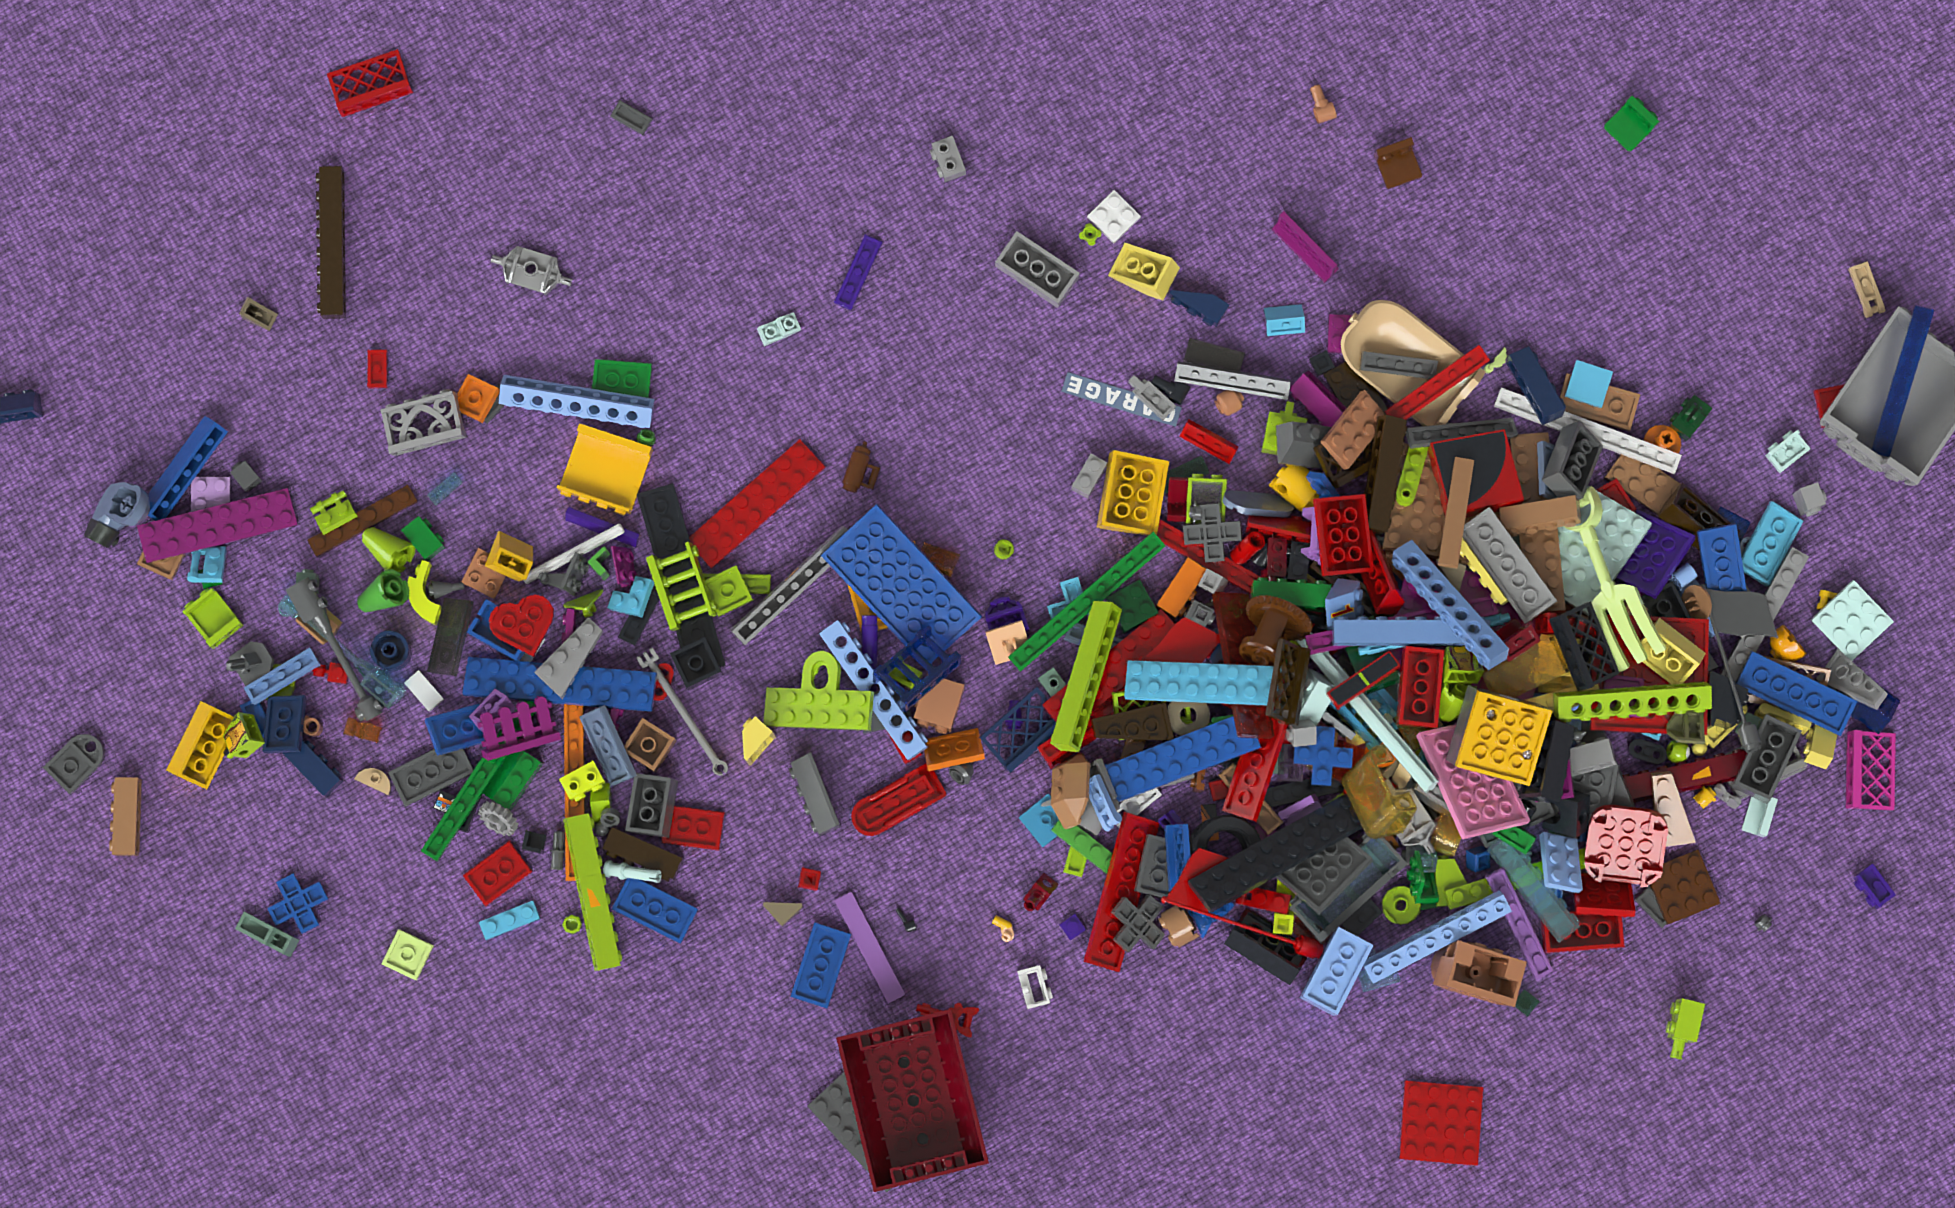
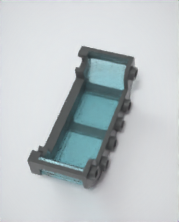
(1384, 867)

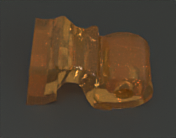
(362, 730)

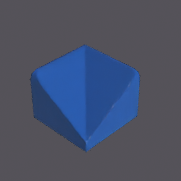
(1477, 859)

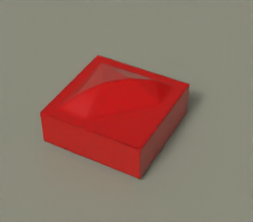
(809, 879)

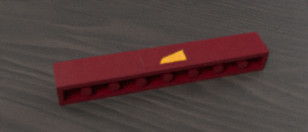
(1689, 776)

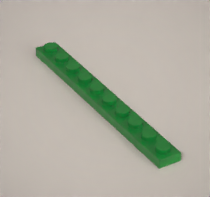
(1082, 604)
(465, 801)

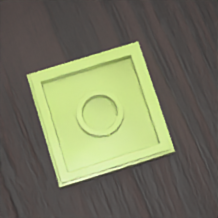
(407, 954)

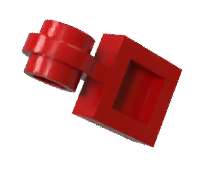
(335, 673)

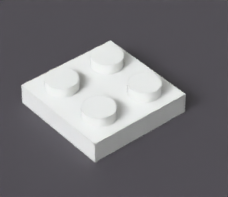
(1113, 216)

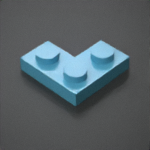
(1071, 589)
(635, 601)

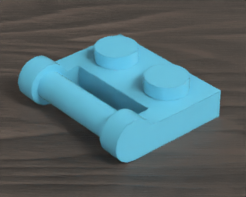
(213, 565)

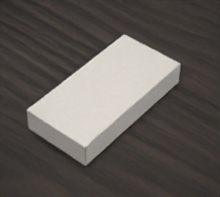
(424, 691)

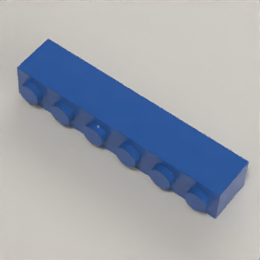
(184, 468)

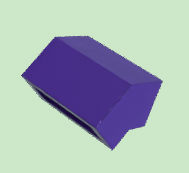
(1170, 818)

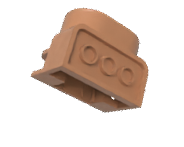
(1478, 972)

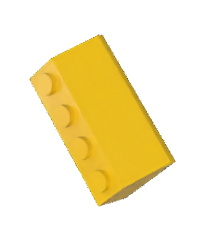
(201, 746)

